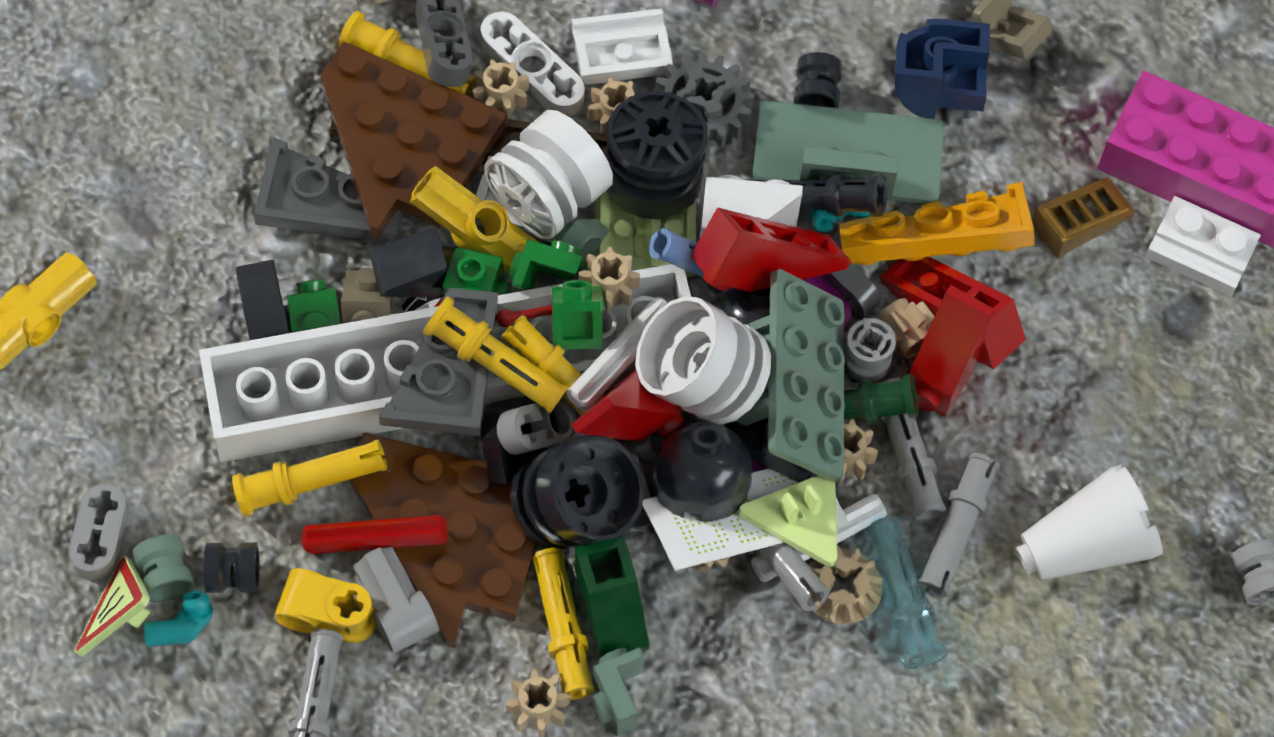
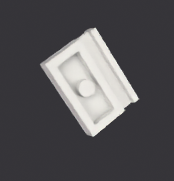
(621, 46)
(1202, 246)

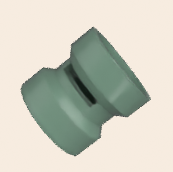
(163, 567)

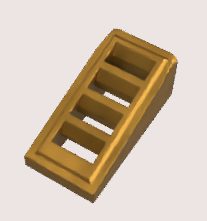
(1063, 241)

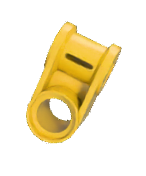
(320, 602)

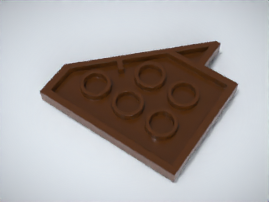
(400, 128)
(486, 550)

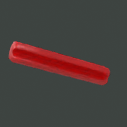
(375, 534)

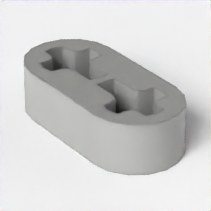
(88, 528)

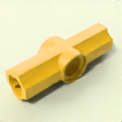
(456, 211)
(35, 311)

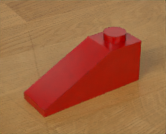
(745, 249)
(928, 282)
(950, 350)
(629, 413)

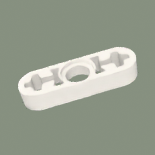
(527, 45)

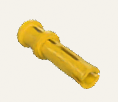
(390, 46)
(548, 390)
(286, 482)

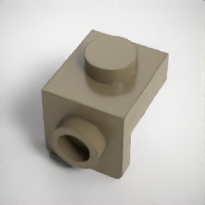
(1012, 28)
(362, 298)

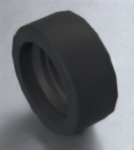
(261, 300)

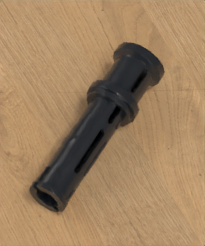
(843, 194)

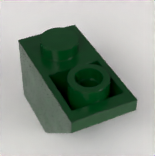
(611, 596)

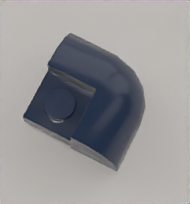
(942, 66)

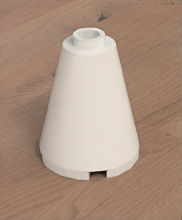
(1092, 530)

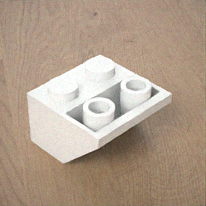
(767, 200)

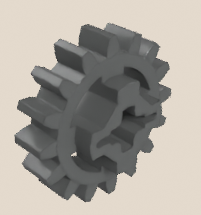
(711, 91)

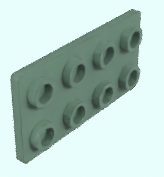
(827, 141)
(805, 376)

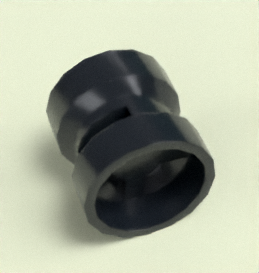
(818, 80)
(220, 563)

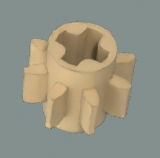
(501, 87)
(607, 100)
(615, 275)
(909, 325)
(857, 440)
(536, 689)

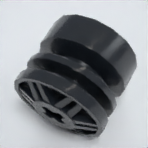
(656, 154)
(599, 487)

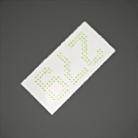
(698, 542)

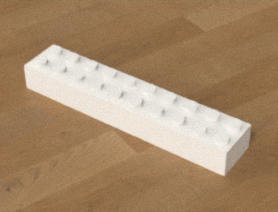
(340, 376)

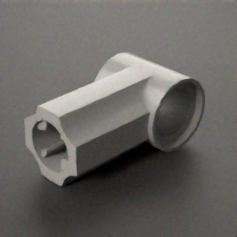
(399, 610)

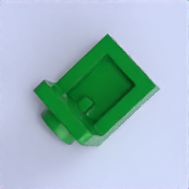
(555, 260)
(476, 272)
(313, 305)
(577, 315)

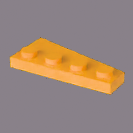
(934, 230)

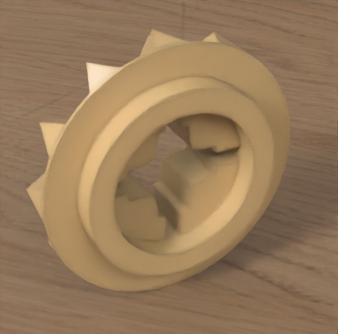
(867, 588)

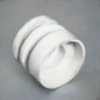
(548, 174)
(703, 360)

